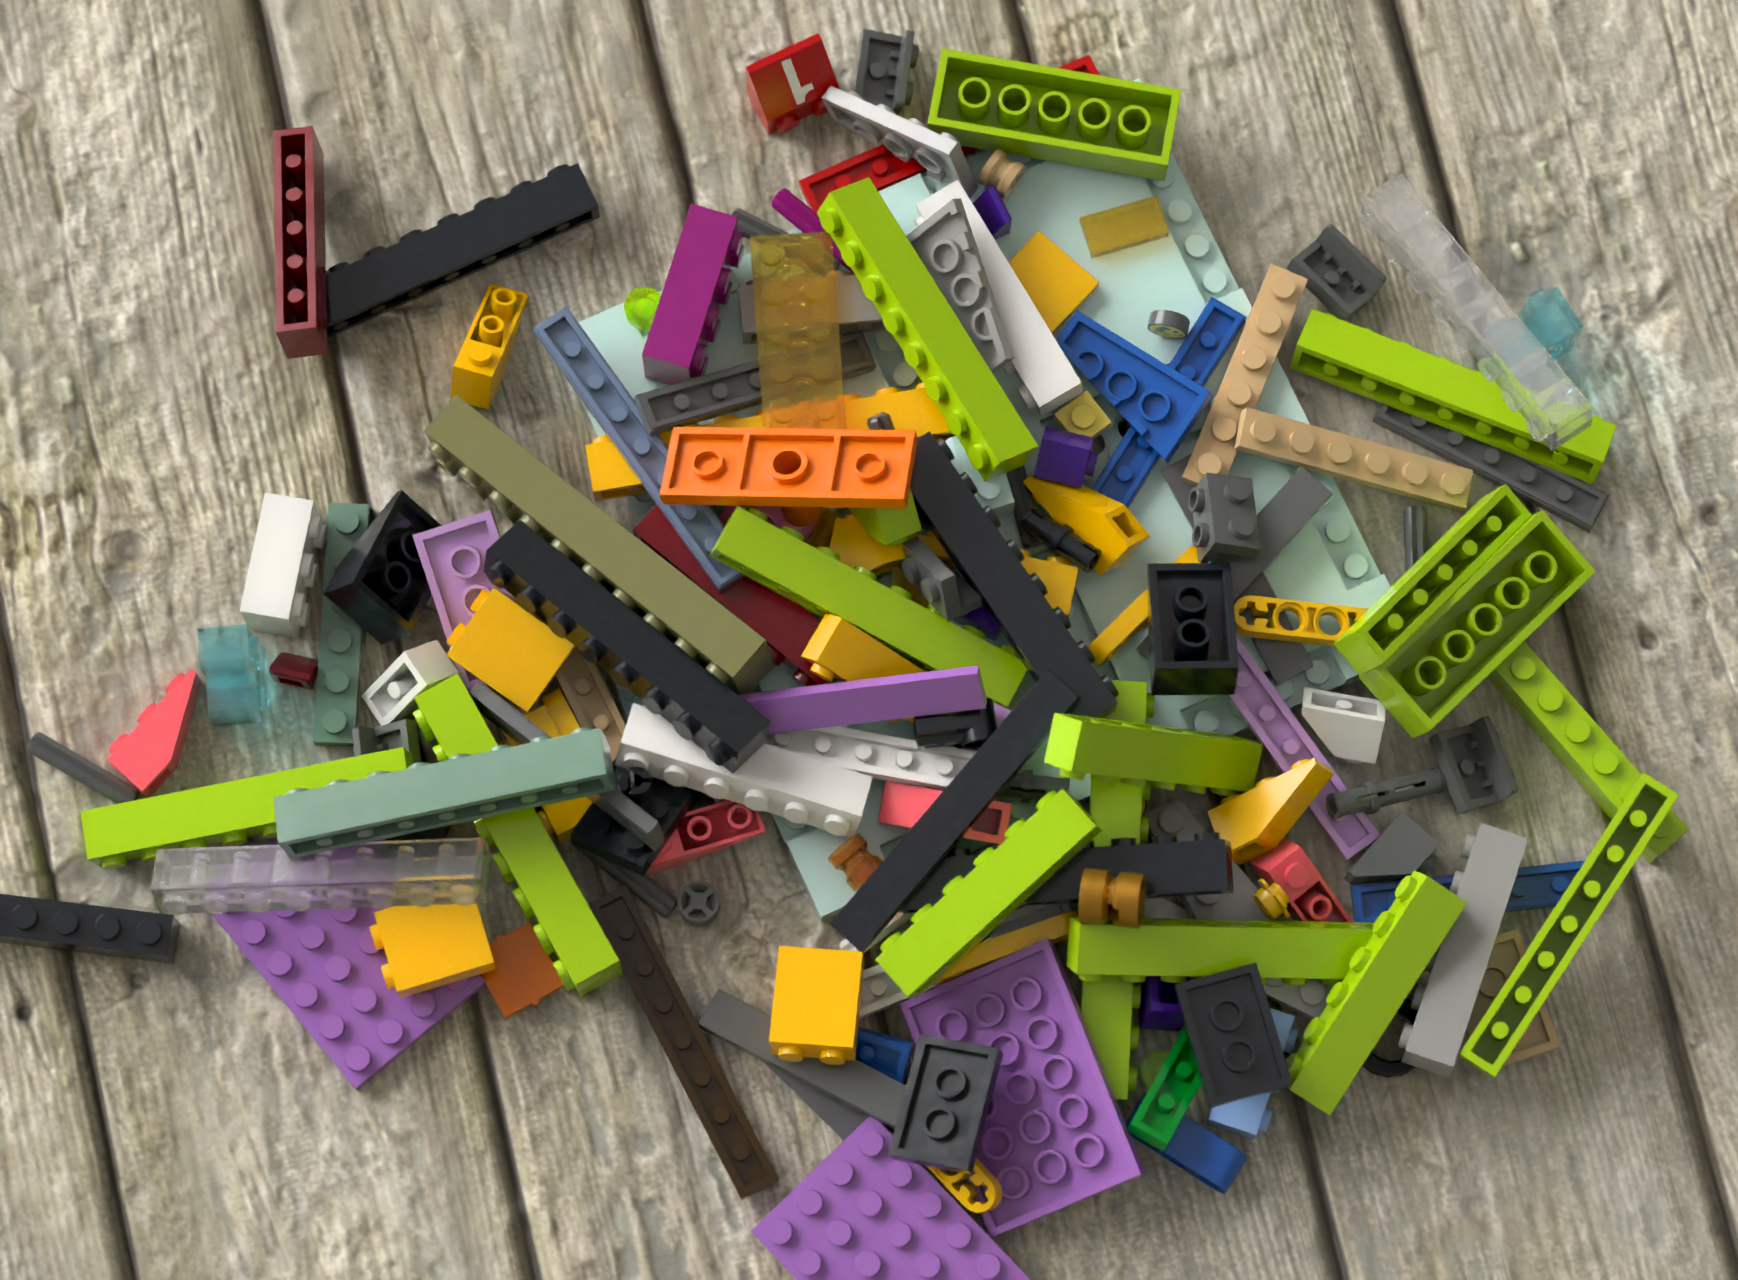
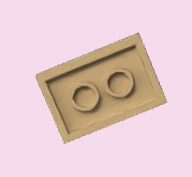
(1540, 1035)

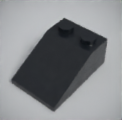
(382, 574)
(1191, 629)

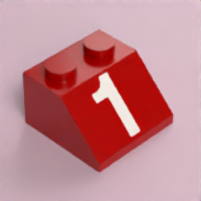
(790, 84)

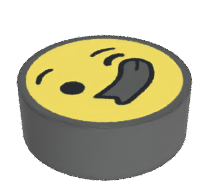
(1168, 324)

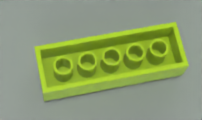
(1054, 114)
(1479, 625)

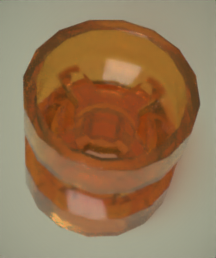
(850, 860)

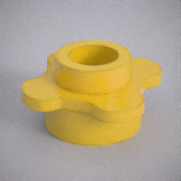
(1271, 900)

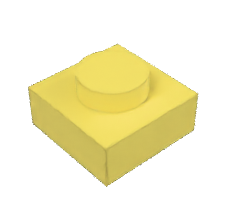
(1083, 417)

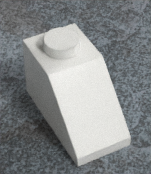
(408, 676)
(1345, 723)

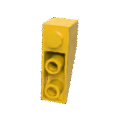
(488, 346)
(1093, 518)
(1266, 813)

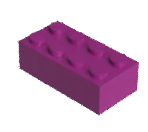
(692, 296)

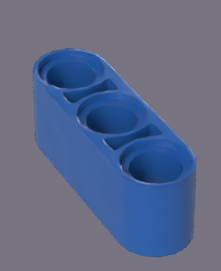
(1200, 1153)

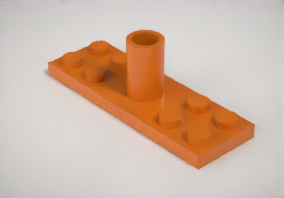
(789, 469)

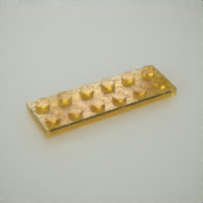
(797, 331)

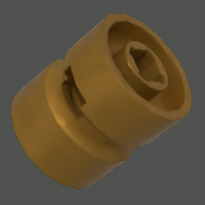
(1112, 898)

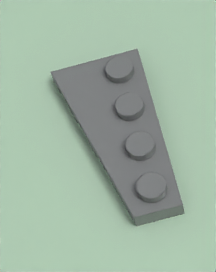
(902, 137)
(954, 262)
(1178, 820)

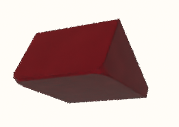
(294, 670)

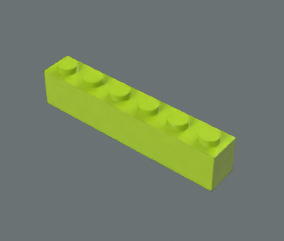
(1432, 579)
(1576, 739)
(1152, 753)
(988, 893)
(1372, 990)

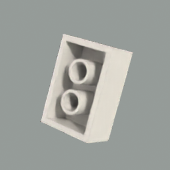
(283, 565)

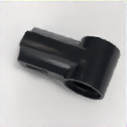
(964, 727)

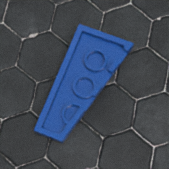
(1141, 388)

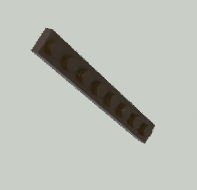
(684, 1043)

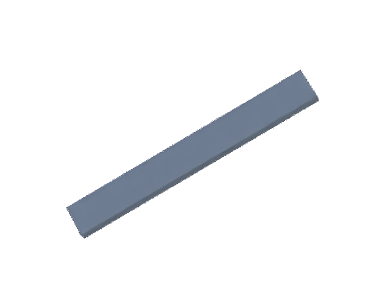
(623, 425)

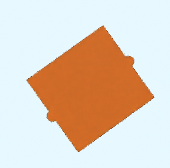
(522, 971)

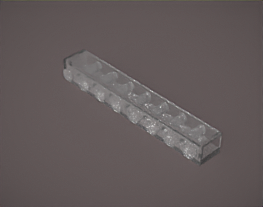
(1475, 312)
(343, 878)

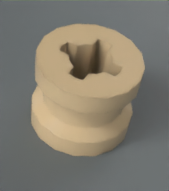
(1001, 173)

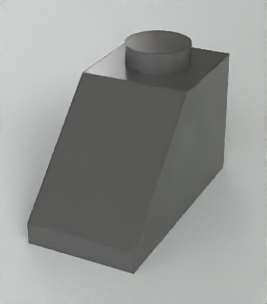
(1396, 853)

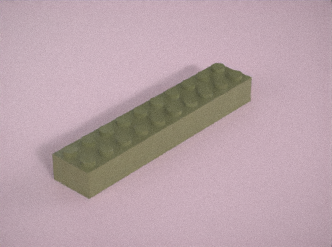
(597, 545)

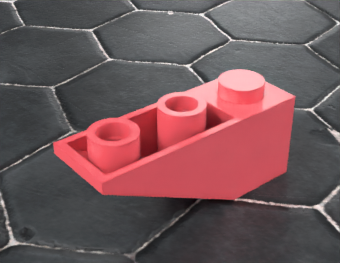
(155, 745)
(906, 804)
(707, 832)
(1302, 883)

